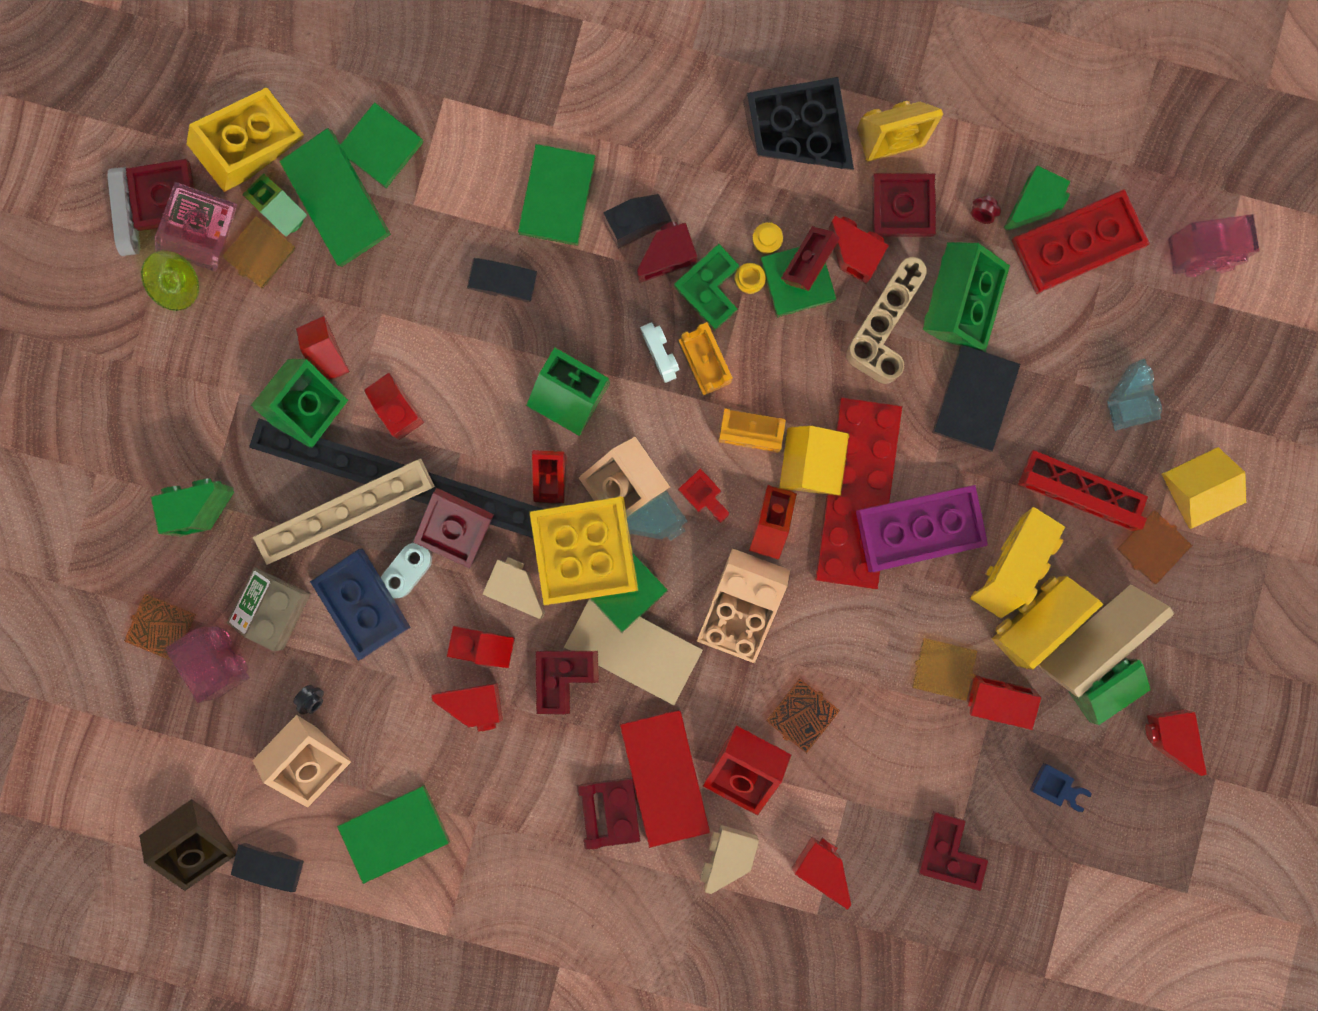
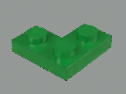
(701, 286)

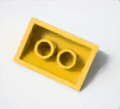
(1045, 622)

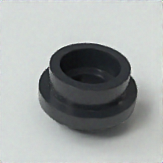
(308, 699)

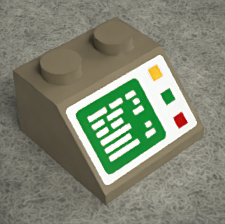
(268, 610)

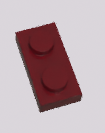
(810, 258)

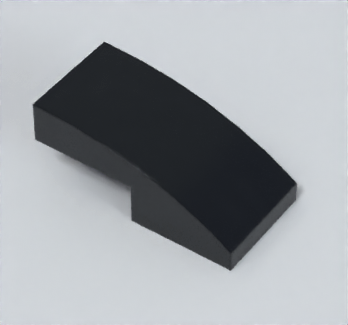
(501, 279)
(267, 868)

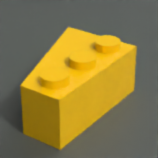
(1020, 564)

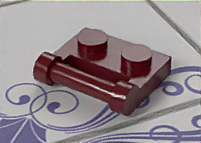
(619, 813)

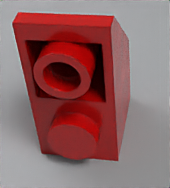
(856, 250)

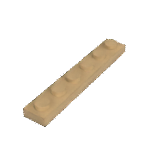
(344, 511)

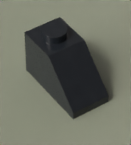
(636, 219)

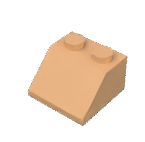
(625, 473)
(300, 762)

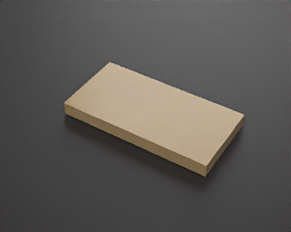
(1105, 640)
(640, 654)

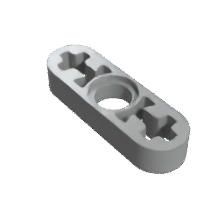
(125, 234)

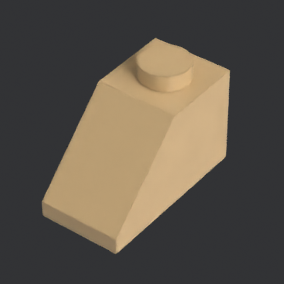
(514, 587)

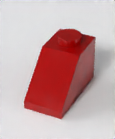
(393, 407)
(773, 522)
(473, 705)
(1178, 738)
(823, 870)

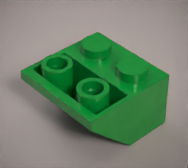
(567, 391)
(190, 509)
(1113, 691)

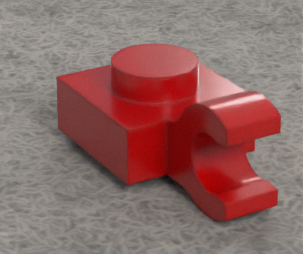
(702, 493)

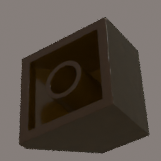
(186, 845)

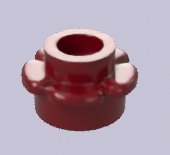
(985, 209)

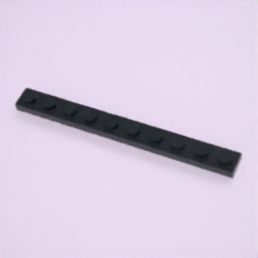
(366, 467)

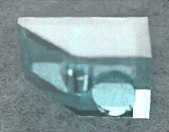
(657, 519)

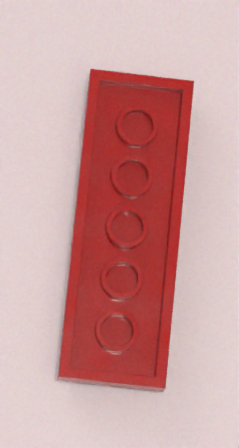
(865, 484)

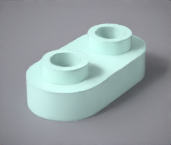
(665, 363)
(406, 571)

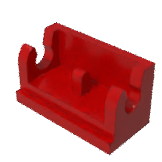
(1004, 702)

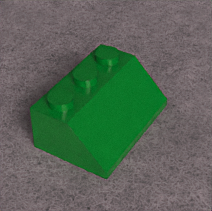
(966, 295)

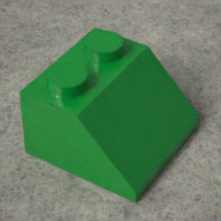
(300, 401)

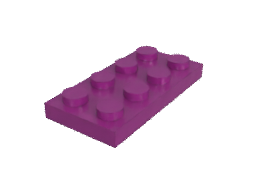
(921, 528)

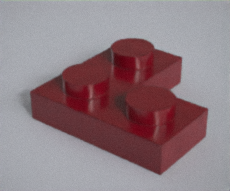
(555, 673)
(941, 855)

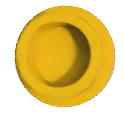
(767, 238)
(750, 278)

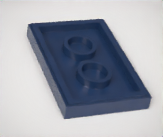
(360, 604)

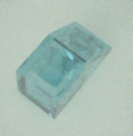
(1134, 398)

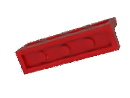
(1083, 500)

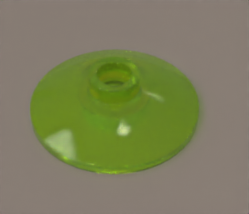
(162, 286)

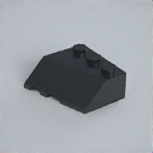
(800, 123)

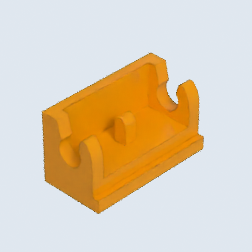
(705, 359)
(752, 430)

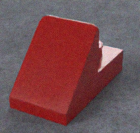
(480, 647)

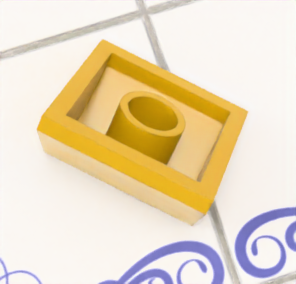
(814, 460)
(1206, 486)

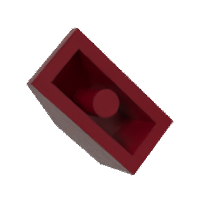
(668, 252)

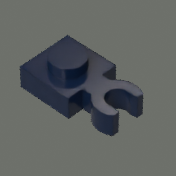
(1056, 787)

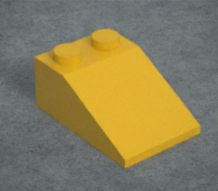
(897, 129)
(242, 138)

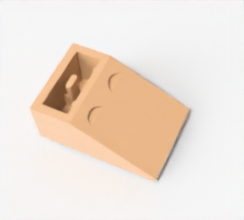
(744, 605)

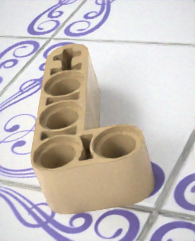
(889, 316)

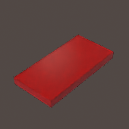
(1080, 241)
(664, 778)

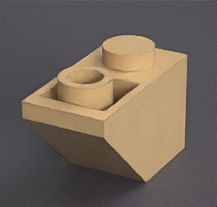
(731, 857)

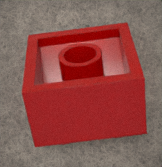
(747, 770)

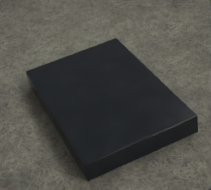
(976, 398)

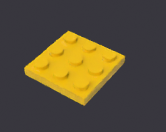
(583, 550)

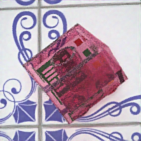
(195, 226)

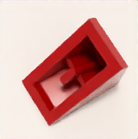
(321, 348)
(549, 476)

